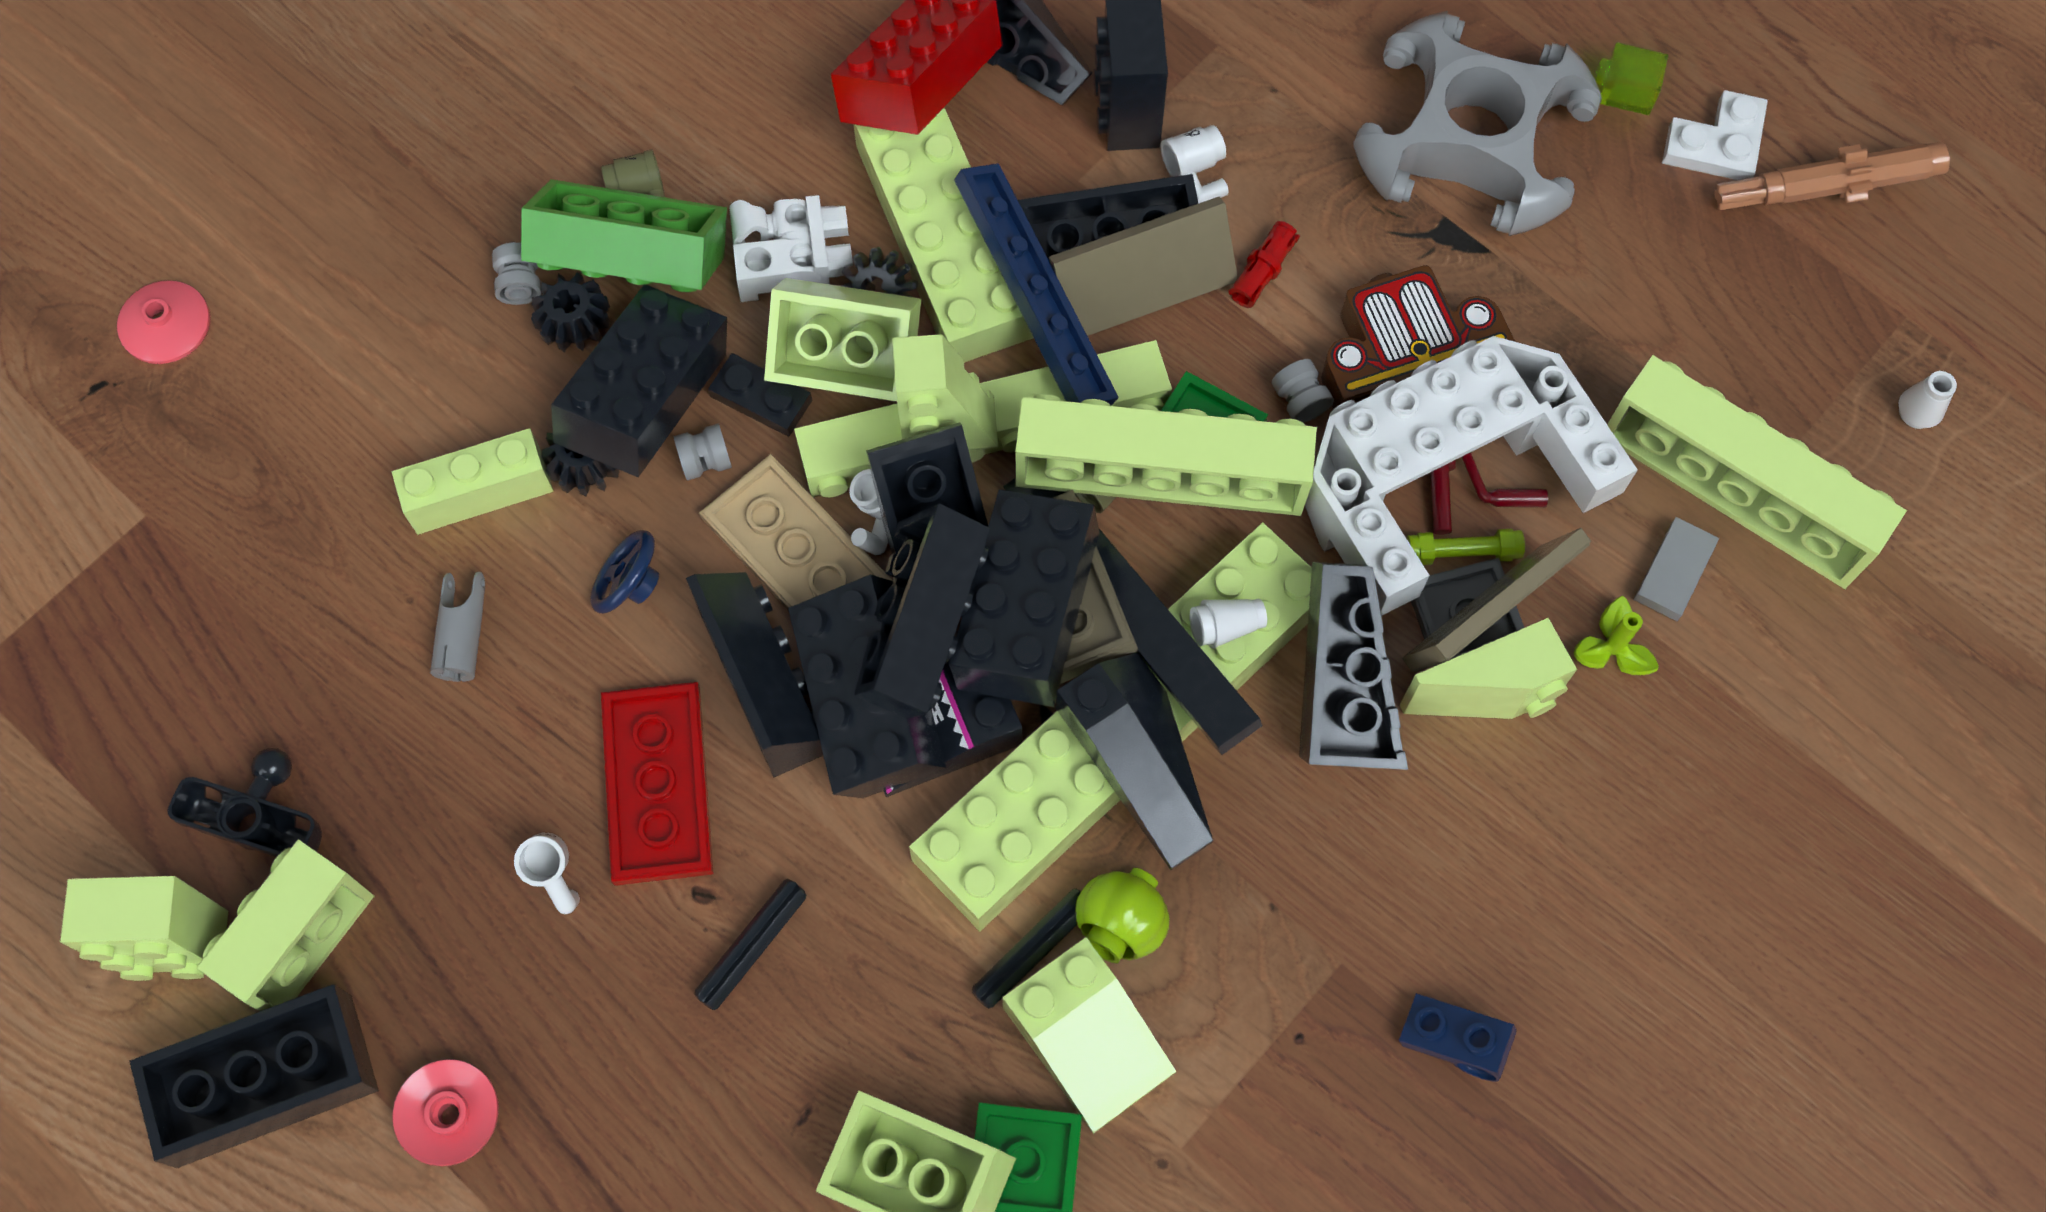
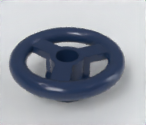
(628, 571)

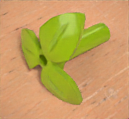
(1619, 627)

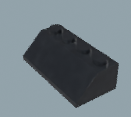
(757, 668)

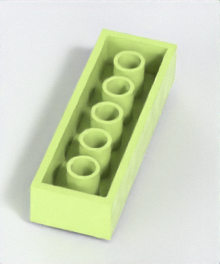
(939, 236)
(1164, 455)
(1754, 473)

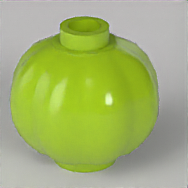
(1123, 915)

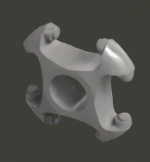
(1491, 164)

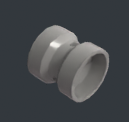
(515, 278)
(1302, 390)
(702, 452)

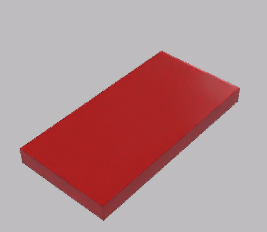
(656, 784)

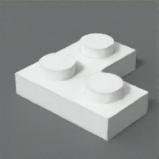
(1724, 149)

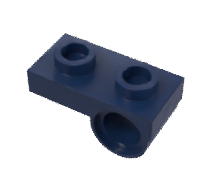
(1459, 1036)

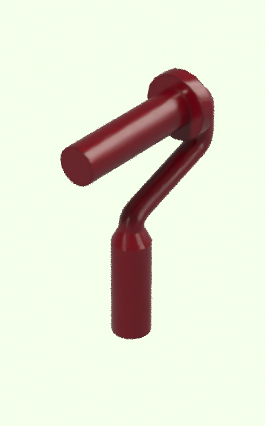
(1499, 497)

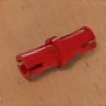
(1264, 264)

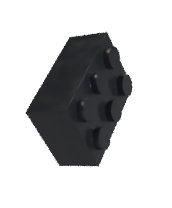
(1131, 74)

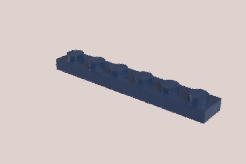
(1034, 285)

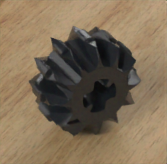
(875, 266)
(553, 311)
(573, 470)

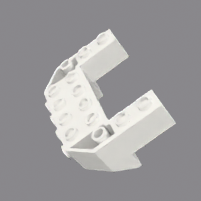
(1437, 418)

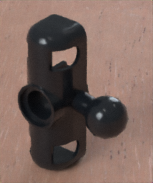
(274, 824)

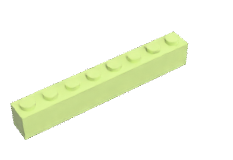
(837, 448)

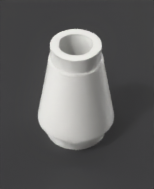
(1927, 401)
(1226, 620)

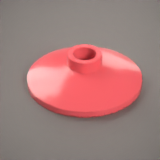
(173, 333)
(422, 1104)

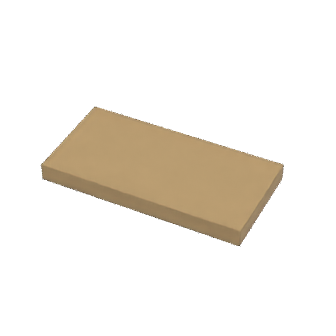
(786, 536)

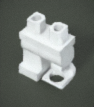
(798, 244)

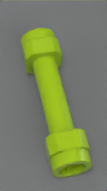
(1506, 545)

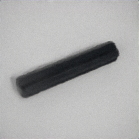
(750, 944)
(1027, 952)

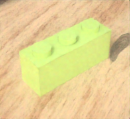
(472, 481)

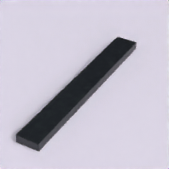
(1172, 652)

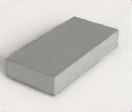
(1676, 569)

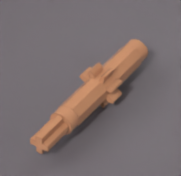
(1848, 175)

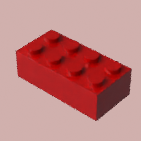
(915, 63)

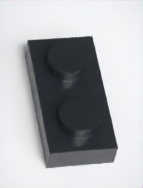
(770, 403)

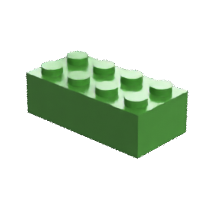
(623, 235)

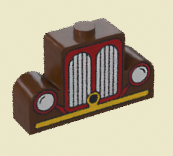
(1399, 326)

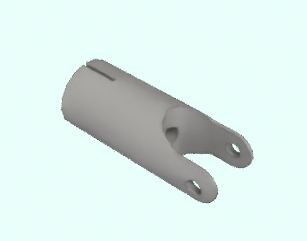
(457, 632)

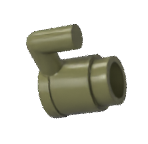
(634, 174)

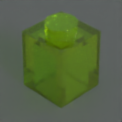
(1631, 78)

